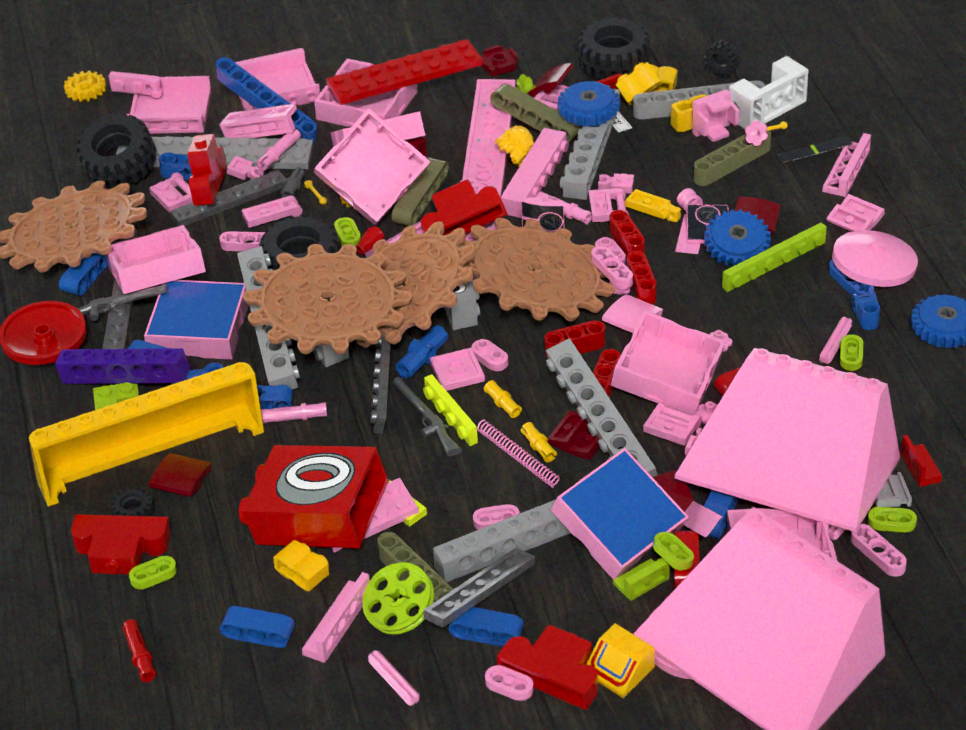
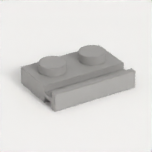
(894, 492)

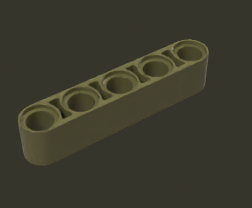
(531, 111)
(728, 159)
(420, 193)
(395, 550)

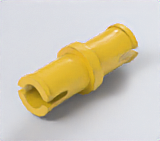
(502, 399)
(538, 442)

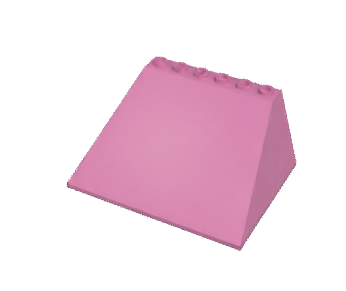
(798, 440)
(771, 626)

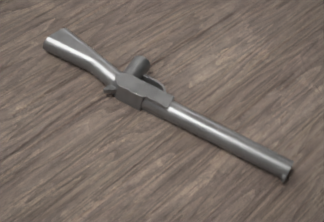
(104, 304)
(433, 420)

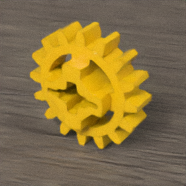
(85, 86)

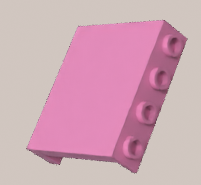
(284, 74)
(179, 109)

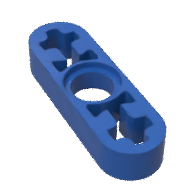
(850, 287)

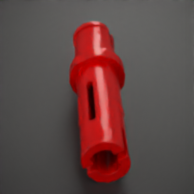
(141, 657)

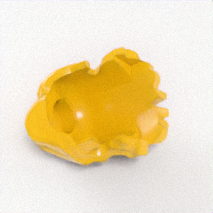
(517, 142)

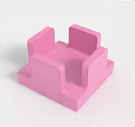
(713, 114)

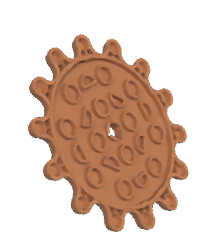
(95, 218)
(432, 273)
(562, 273)
(358, 305)

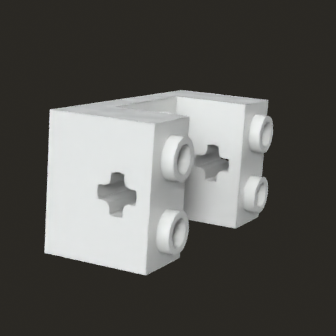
(781, 95)

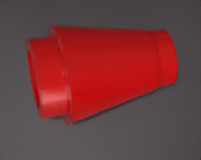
(369, 238)

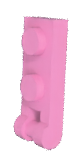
(135, 84)
(271, 211)

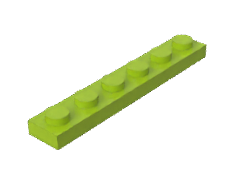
(774, 257)

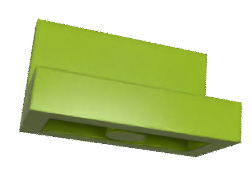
(642, 578)

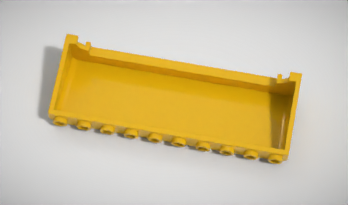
(144, 426)

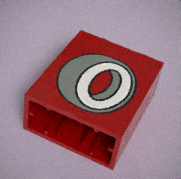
(315, 496)

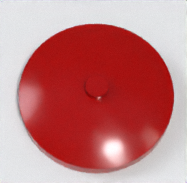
(42, 331)

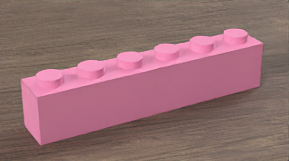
(535, 169)

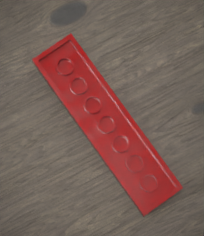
(404, 71)

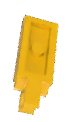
(653, 205)

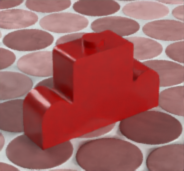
(207, 168)
(463, 208)
(119, 542)
(554, 665)

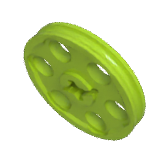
(393, 590)

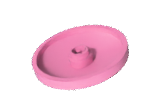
(874, 258)

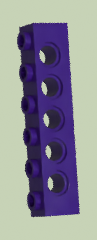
(122, 365)

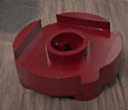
(499, 60)

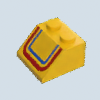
(621, 660)

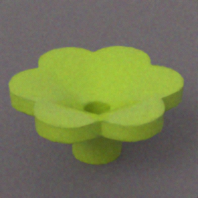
(524, 83)

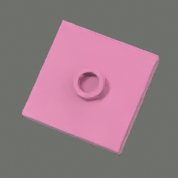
(457, 369)

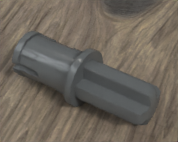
(293, 183)

